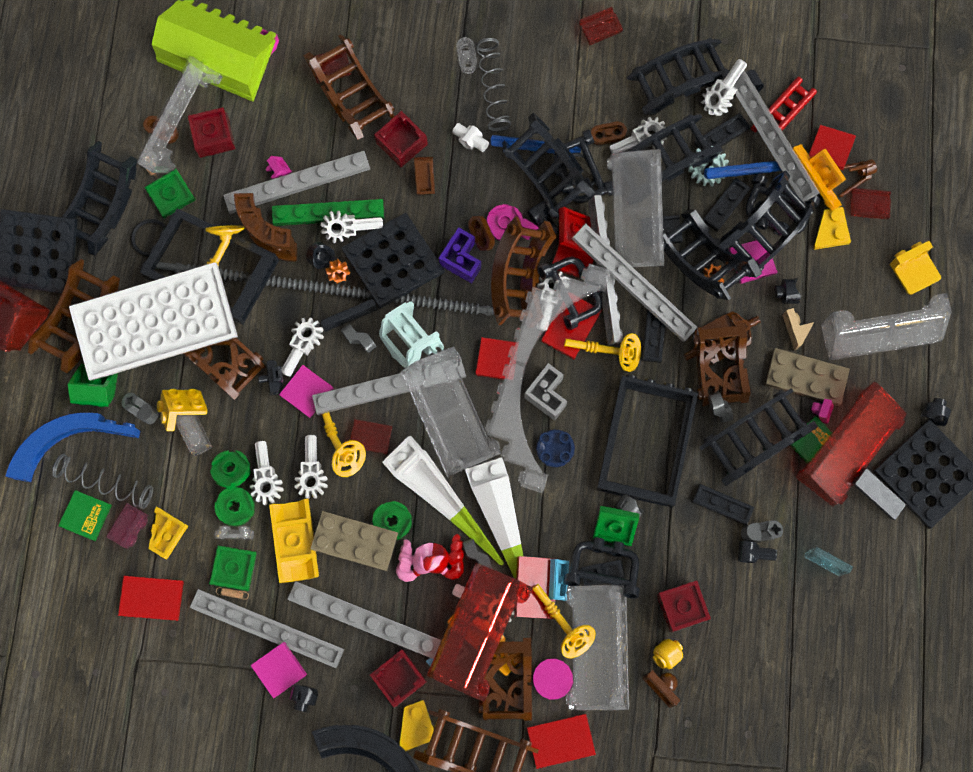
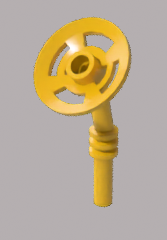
(225, 235)
(623, 351)
(344, 454)
(573, 635)

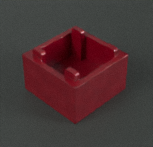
(211, 132)
(401, 139)
(683, 606)
(398, 678)

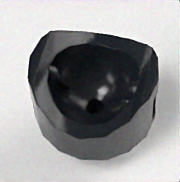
(320, 255)
(788, 292)
(937, 411)
(303, 697)

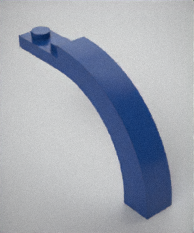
(40, 441)

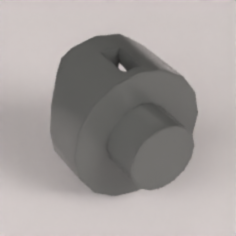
(631, 505)

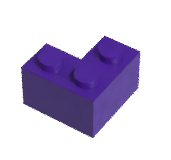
(457, 257)

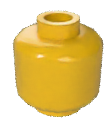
(668, 654)

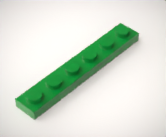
(315, 212)

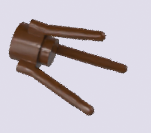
(865, 169)

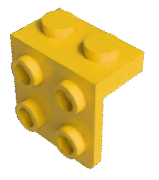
(915, 268)
(180, 402)

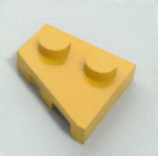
(832, 230)
(165, 533)
(415, 726)

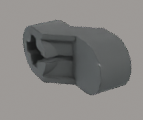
(358, 338)
(720, 407)
(147, 413)
(771, 531)
(473, 554)

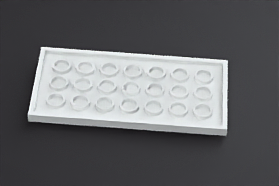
(153, 321)

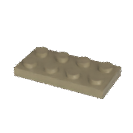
(807, 376)
(354, 541)

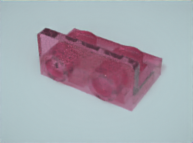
(127, 526)

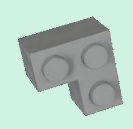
(542, 392)

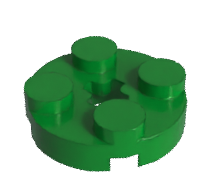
(234, 478)
(389, 510)
(244, 512)

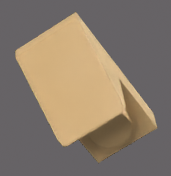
(796, 332)

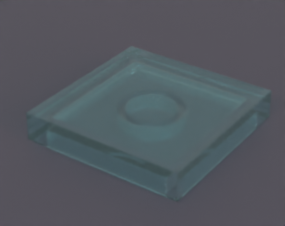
(828, 561)

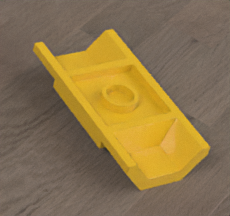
(293, 541)

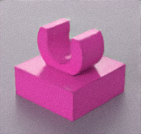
(277, 165)
(528, 224)
(823, 410)

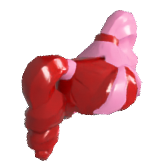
(431, 559)

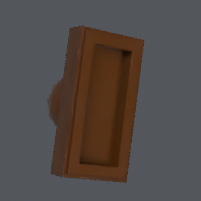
(424, 175)
(663, 687)

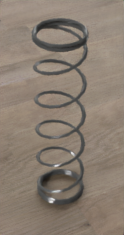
(499, 119)
(63, 470)

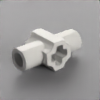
(470, 137)

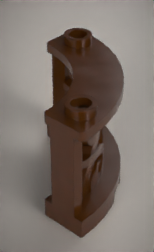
(263, 233)
(737, 340)
(227, 380)
(521, 653)

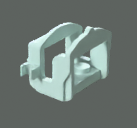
(410, 332)

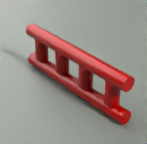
(795, 108)

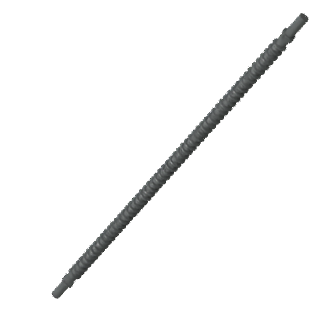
(487, 310)

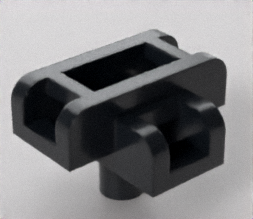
(272, 372)

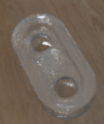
(467, 56)
(226, 533)

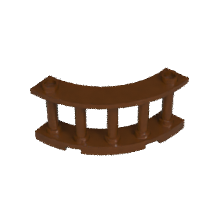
(336, 99)
(529, 275)
(37, 340)
(447, 762)

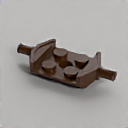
(727, 320)

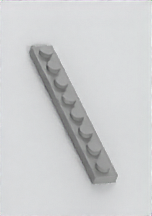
(774, 138)
(303, 179)
(634, 283)
(609, 297)
(364, 392)
(364, 620)
(267, 628)

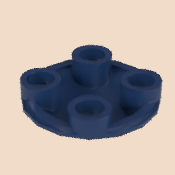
(555, 448)

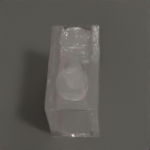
(193, 434)

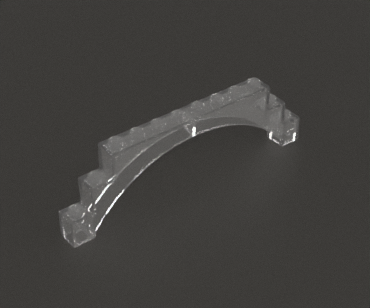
(540, 312)

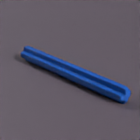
(531, 145)
(739, 170)

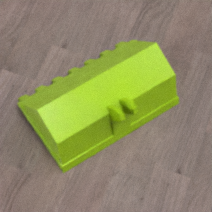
(216, 42)

